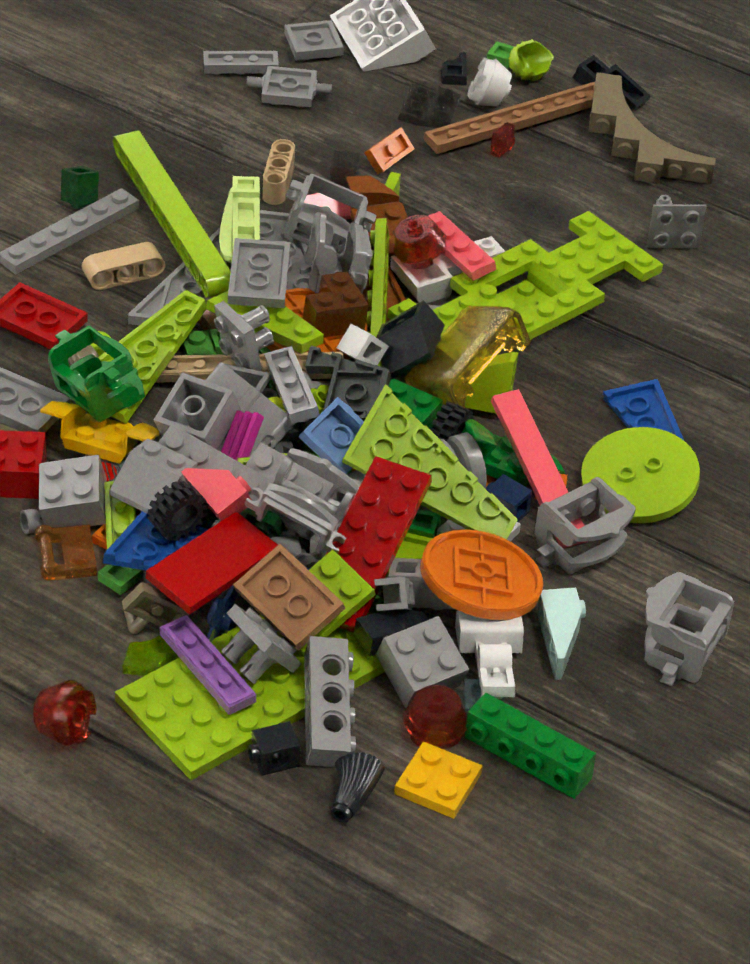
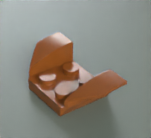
(381, 202)

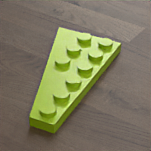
(454, 493)

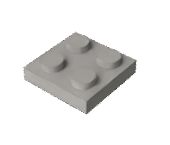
(313, 40)

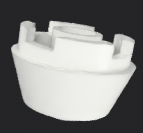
(490, 83)

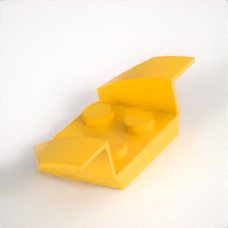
(107, 438)

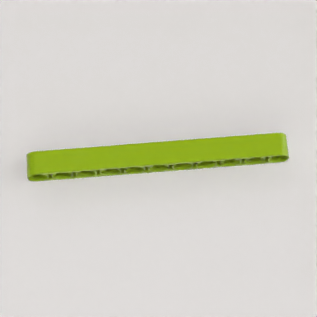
(173, 213)

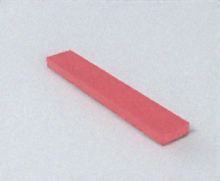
(531, 450)

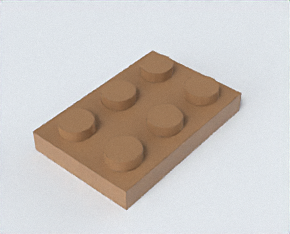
(289, 596)

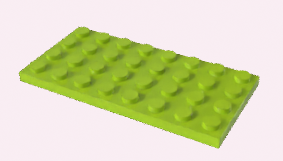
(194, 726)

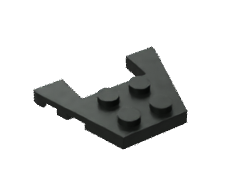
(353, 382)

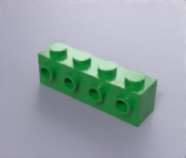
(530, 745)

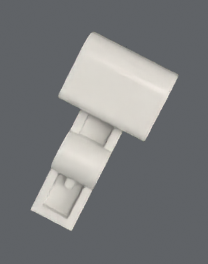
(434, 281)
(493, 646)

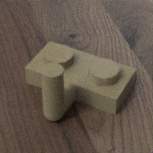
(149, 605)

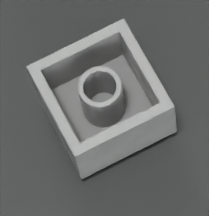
(198, 409)
(72, 492)
(421, 658)

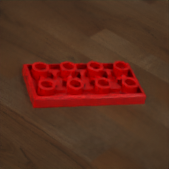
(210, 562)

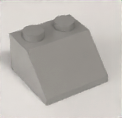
(147, 472)

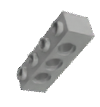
(330, 656)

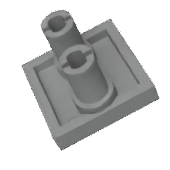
(238, 334)
(259, 632)

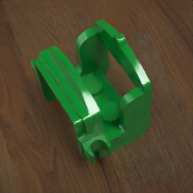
(88, 377)

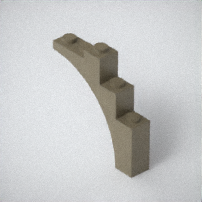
(632, 140)

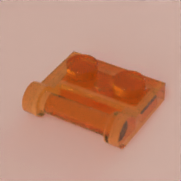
(76, 551)

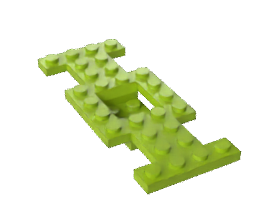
(557, 281)

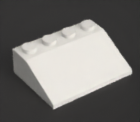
(382, 33)

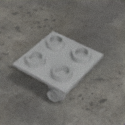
(675, 224)

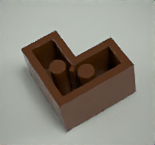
(336, 305)

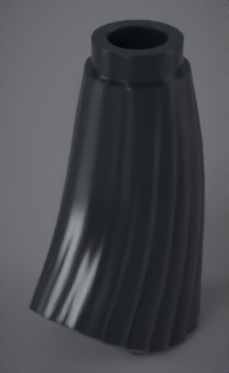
(357, 779)

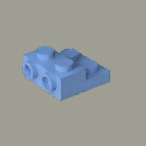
(333, 433)

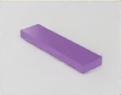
(208, 664)

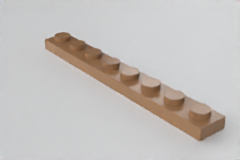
(520, 115)

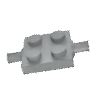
(289, 86)

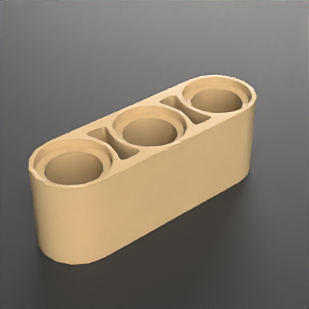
(278, 171)
(123, 265)

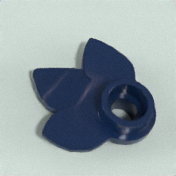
(217, 616)

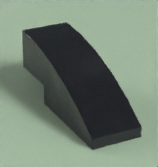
(633, 93)
(374, 627)

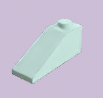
(560, 620)

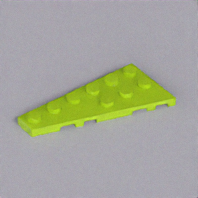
(157, 341)

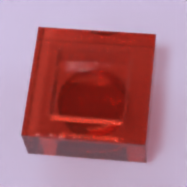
(502, 139)

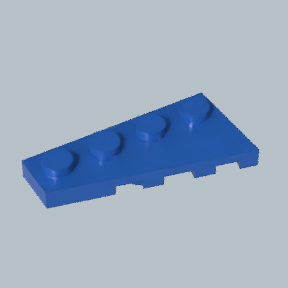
(642, 406)

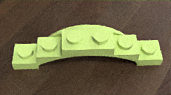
(240, 214)

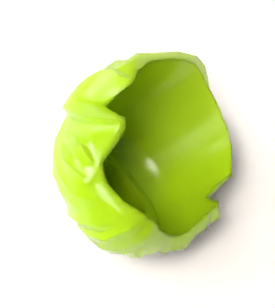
(530, 60)

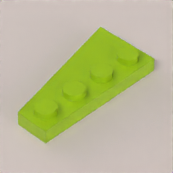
(284, 325)

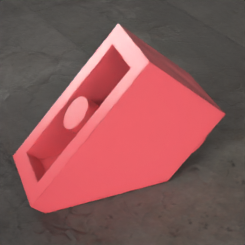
(220, 489)

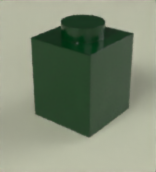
(79, 186)

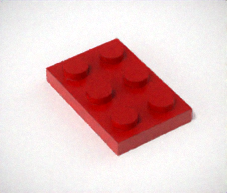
(38, 315)

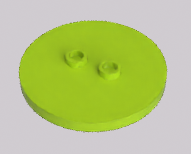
(647, 468)

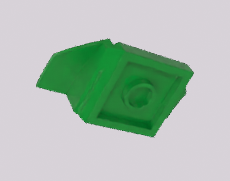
(499, 454)

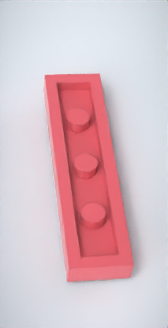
(463, 250)

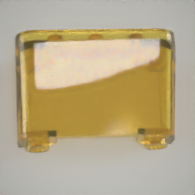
(467, 350)

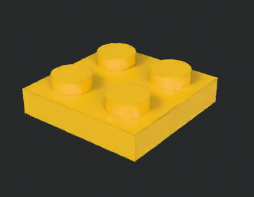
(438, 780)

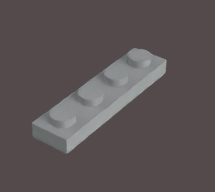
(291, 385)

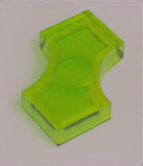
(147, 656)

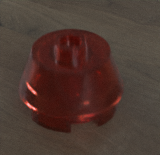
(419, 241)
(64, 712)
(436, 717)

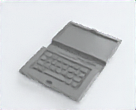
(275, 420)

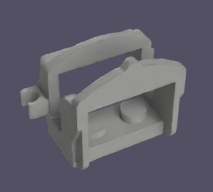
(302, 214)
(325, 259)
(587, 501)
(301, 504)
(709, 623)

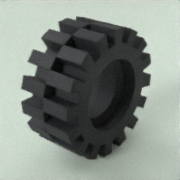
(450, 420)
(163, 510)

